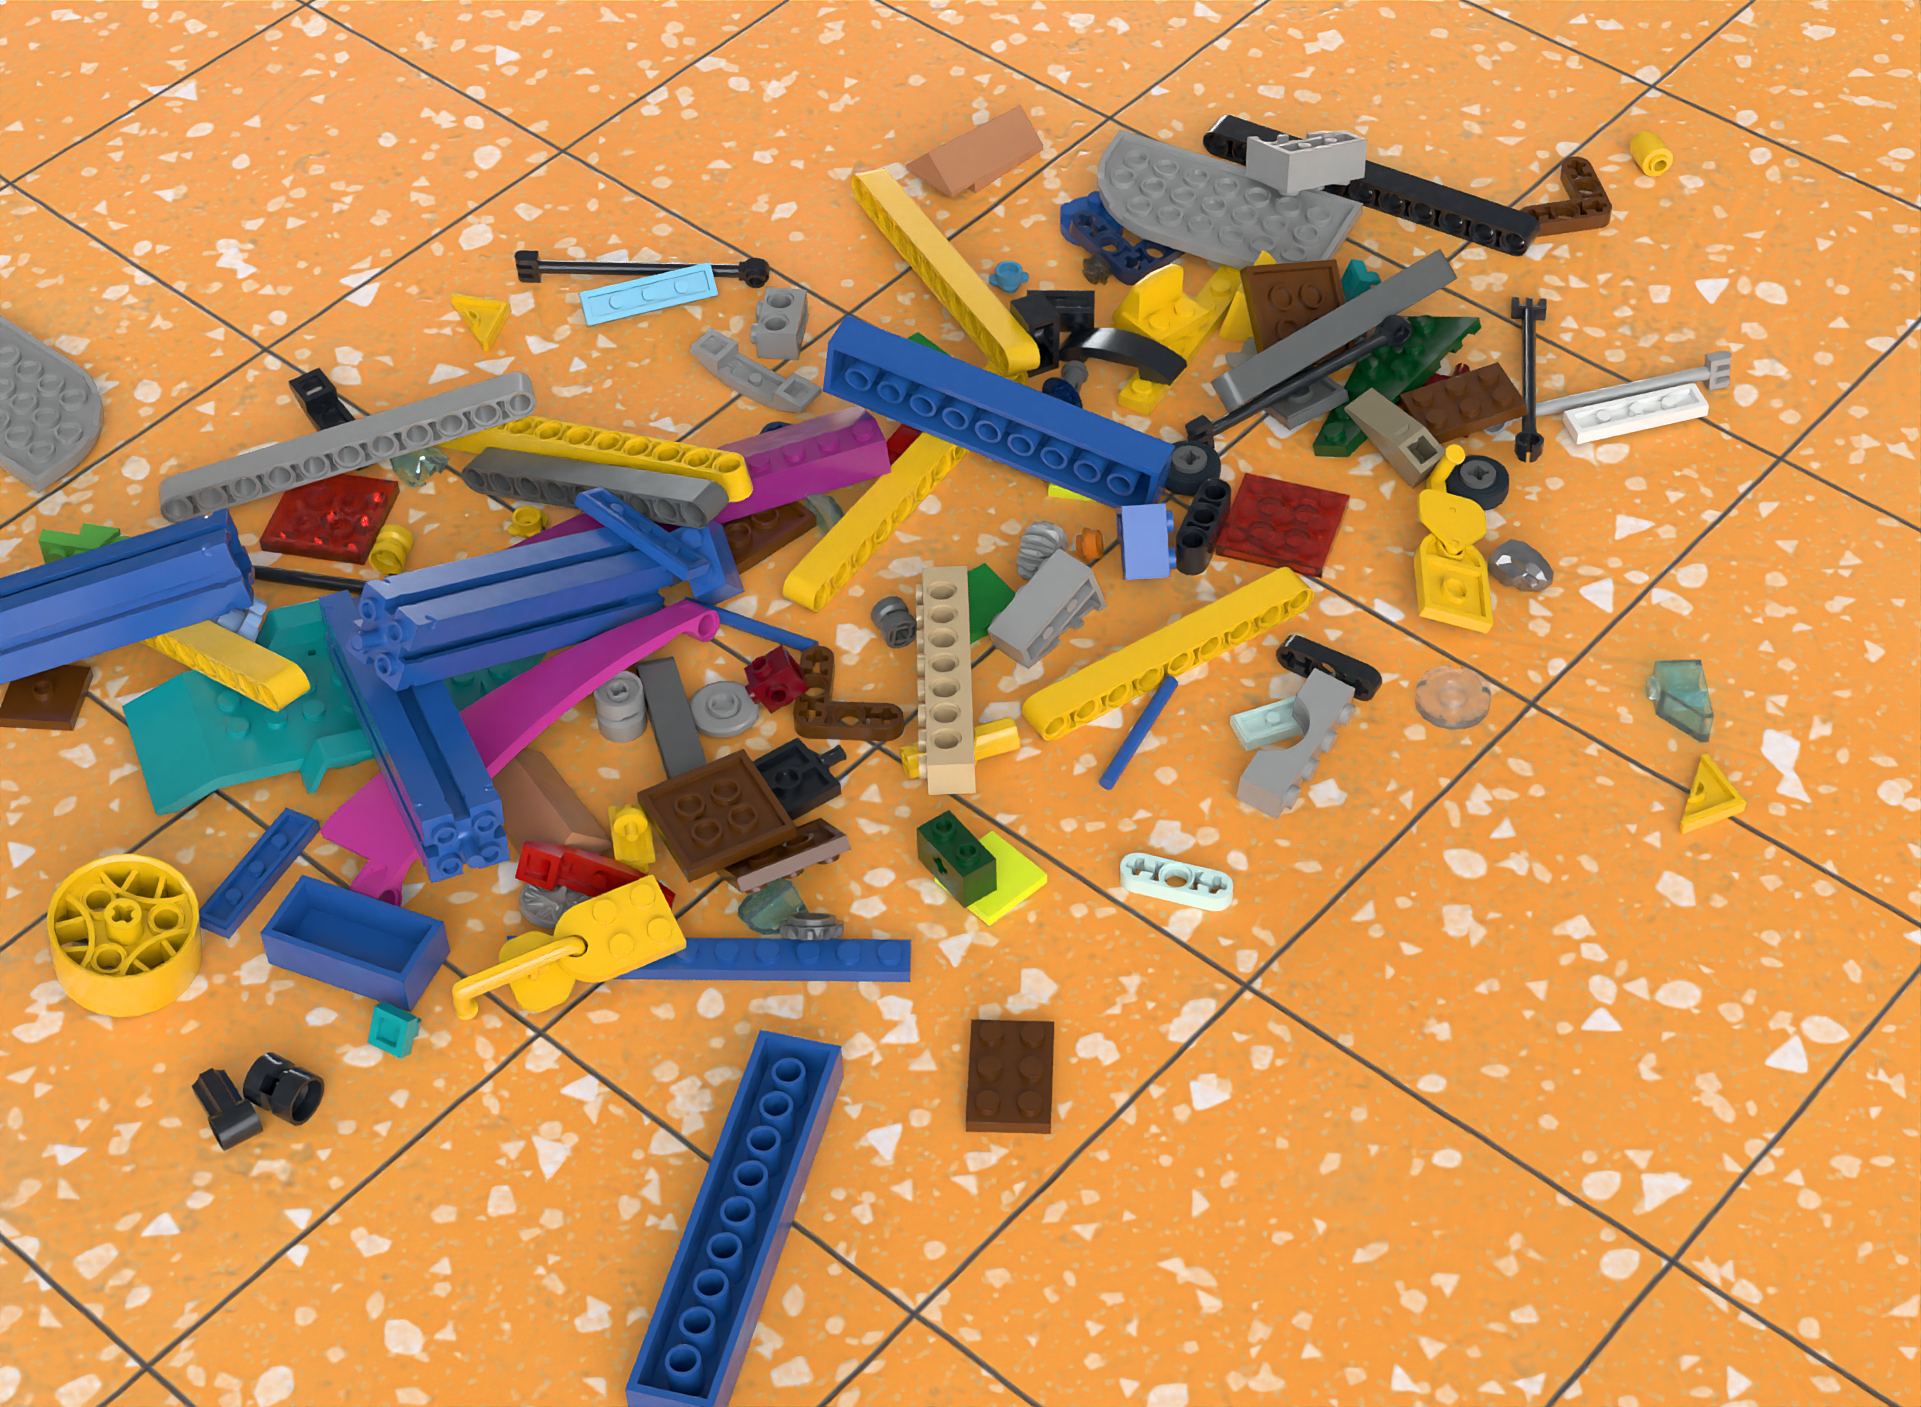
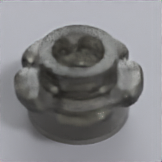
(1097, 269)

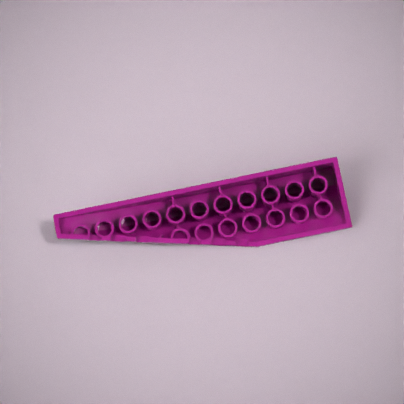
(786, 466)

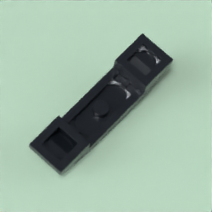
(1152, 359)
(320, 401)

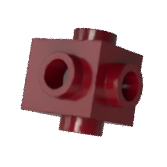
(775, 679)

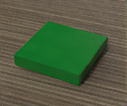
(987, 598)

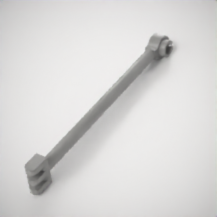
(1713, 374)

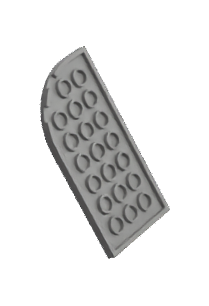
(1216, 209)
(46, 410)

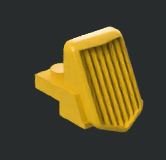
(1160, 308)

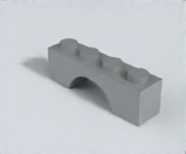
(1275, 776)

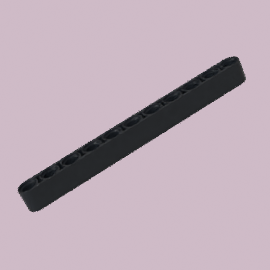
(1400, 194)

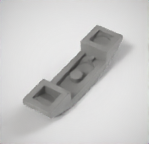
(749, 378)

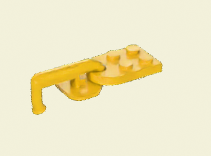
(1447, 567)
(620, 934)

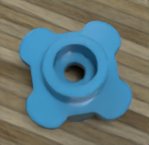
(1008, 276)

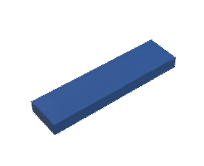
(642, 533)
(257, 872)

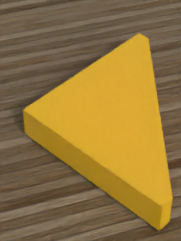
(482, 317)
(1710, 797)

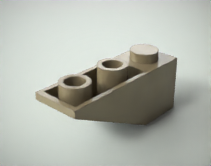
(1397, 436)

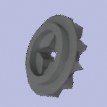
(811, 926)

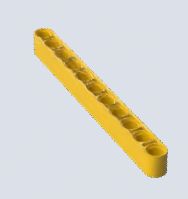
(945, 273)
(613, 448)
(875, 517)

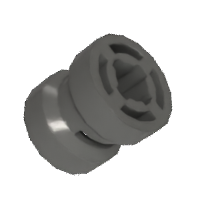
(894, 621)

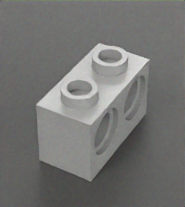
(780, 323)

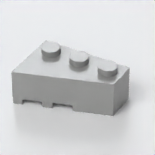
(1306, 163)
(1046, 608)

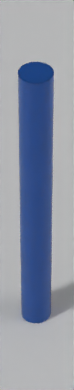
(759, 628)
(1138, 732)

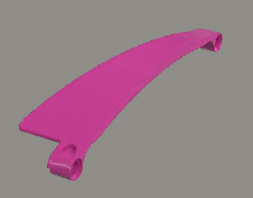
(500, 729)

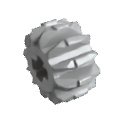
(1038, 544)

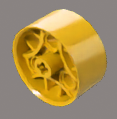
(125, 934)

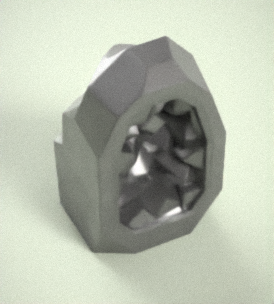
(1520, 566)

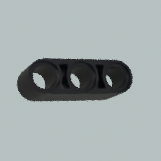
(1202, 527)

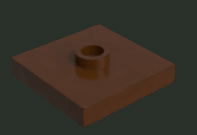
(46, 699)

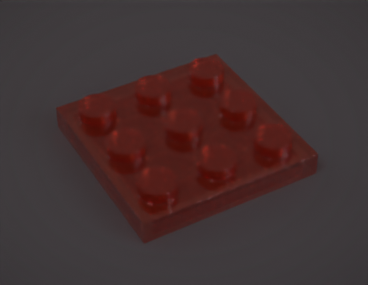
(331, 518)
(1282, 525)

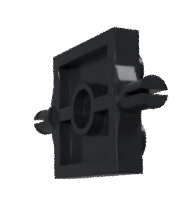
(801, 776)

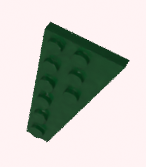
(1392, 373)

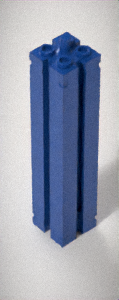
(122, 594)
(502, 606)
(422, 756)

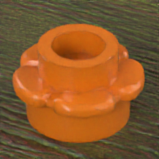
(1090, 544)

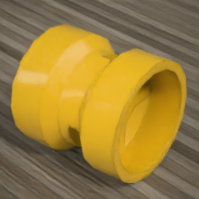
(391, 549)

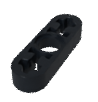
(1304, 655)

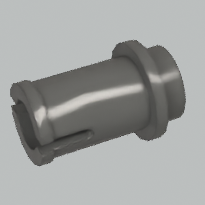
(1075, 374)

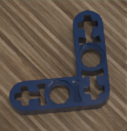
(1126, 254)

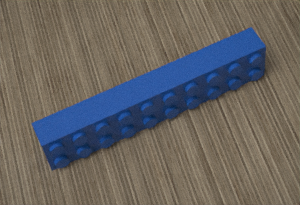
(995, 416)
(738, 1226)

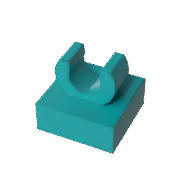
(1357, 279)
(393, 1029)

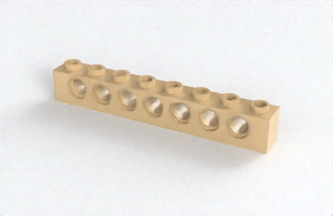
(947, 681)

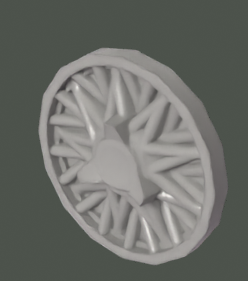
(723, 709)
(546, 906)

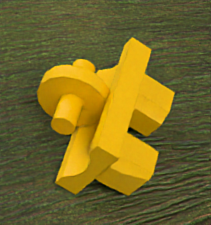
(632, 836)

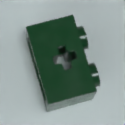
(956, 858)

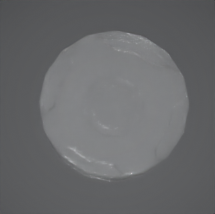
(1452, 697)

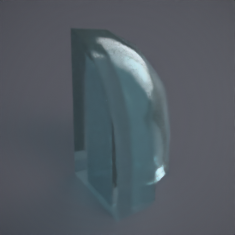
(419, 465)
(826, 509)
(768, 907)

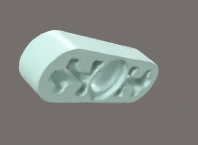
(1166, 868)

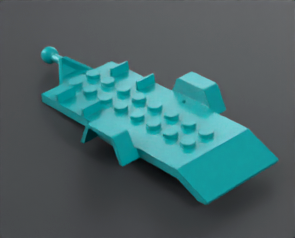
(208, 737)

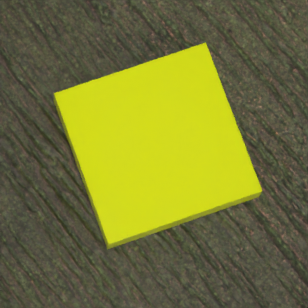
(1015, 880)

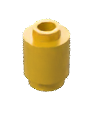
(1650, 153)

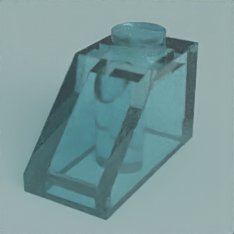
(1682, 696)

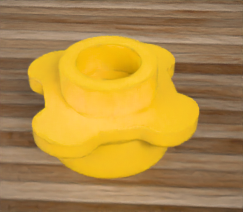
(527, 522)

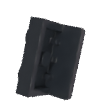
(1074, 307)

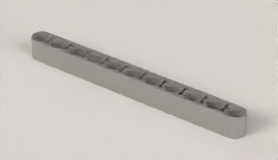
(263, 469)

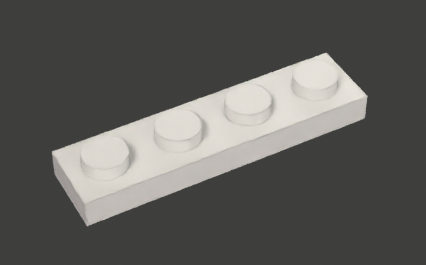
(1635, 413)

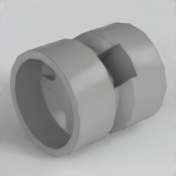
(621, 708)

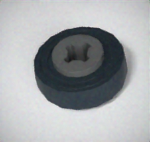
(1191, 466)
(1479, 480)

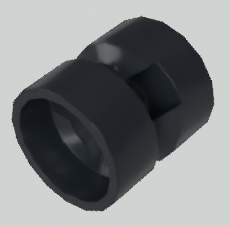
(283, 1088)

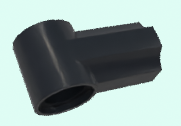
(228, 1114)

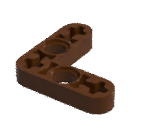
(1586, 210)
(829, 712)

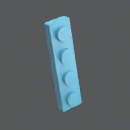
(648, 294)

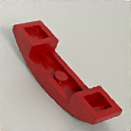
(577, 869)

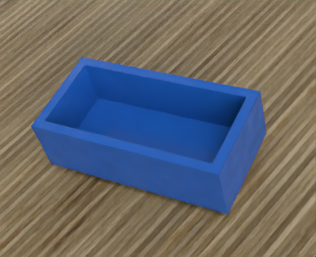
(355, 942)

